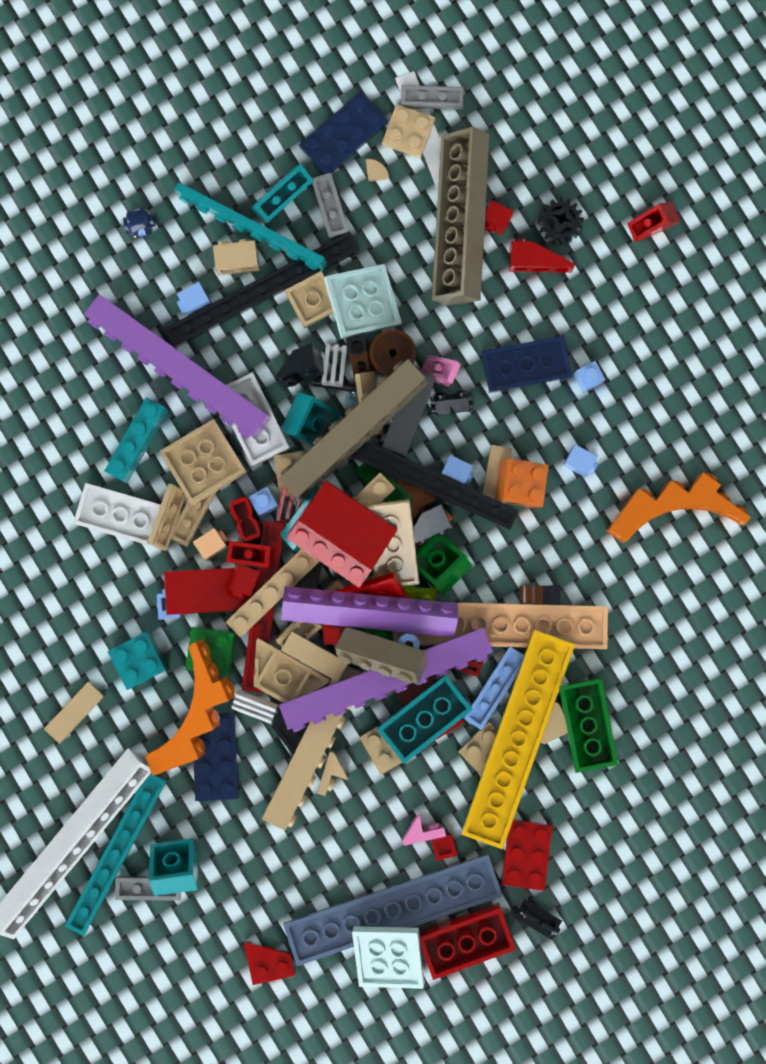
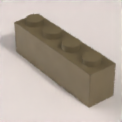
(381, 655)

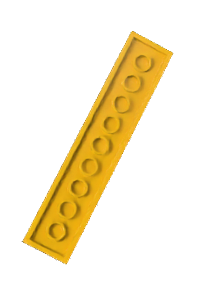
(517, 739)

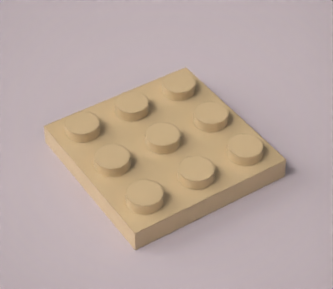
(202, 462)

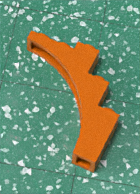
(700, 496)
(201, 718)

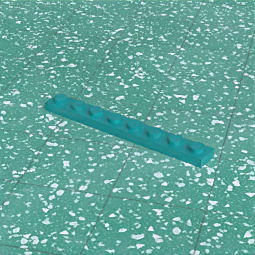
(255, 229)
(115, 854)

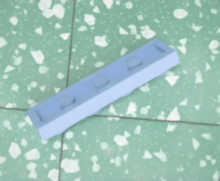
(495, 688)

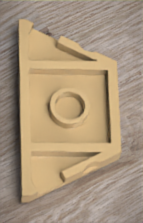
(283, 675)

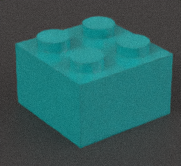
(138, 660)
(173, 867)

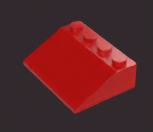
(341, 533)

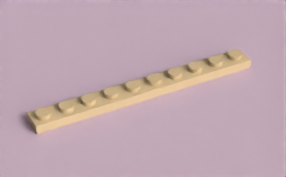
(295, 568)

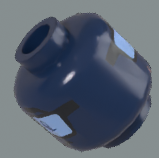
(139, 223)

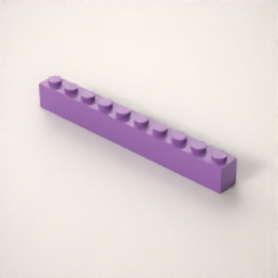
(176, 366)
(372, 684)

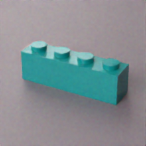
(136, 440)

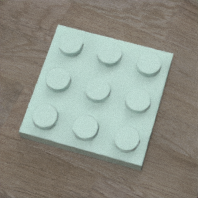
(362, 301)
(388, 957)

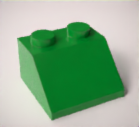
(441, 563)

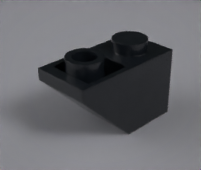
(301, 366)

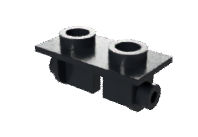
(459, 400)
(538, 919)

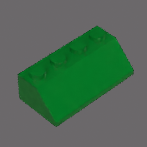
(588, 725)

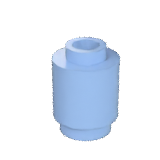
(405, 637)

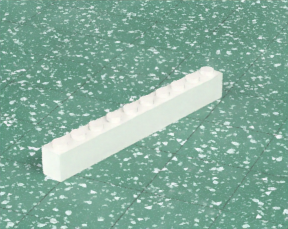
(72, 842)

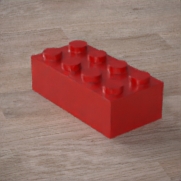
(466, 941)

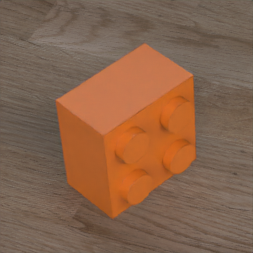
(521, 483)

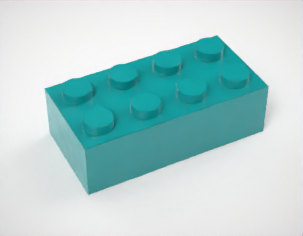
(424, 719)

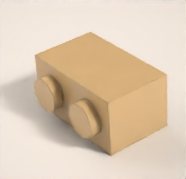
(236, 257)

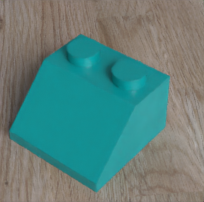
(307, 418)

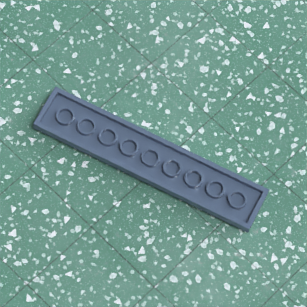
(395, 906)

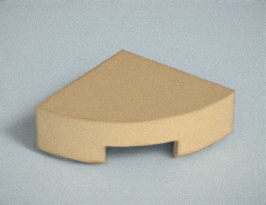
(376, 171)

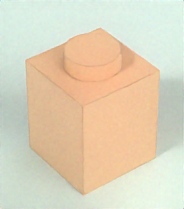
(211, 543)

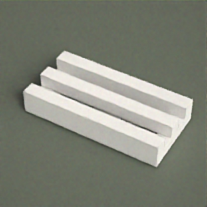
(335, 349)
(254, 706)

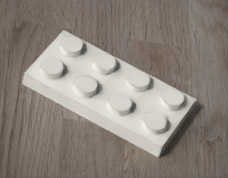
(271, 439)
(116, 513)

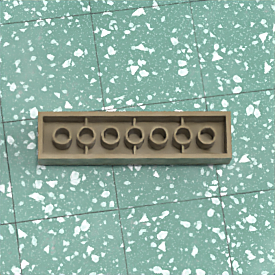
(460, 217)
(354, 430)

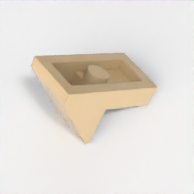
(332, 767)

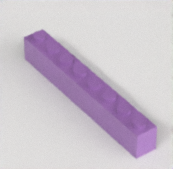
(369, 611)

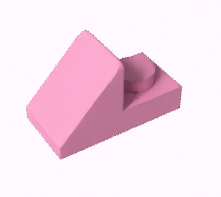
(441, 368)
(416, 834)

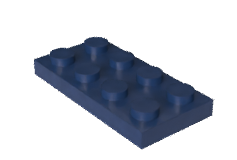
(343, 134)
(526, 364)
(218, 769)

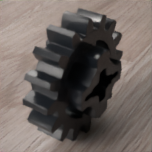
(551, 217)

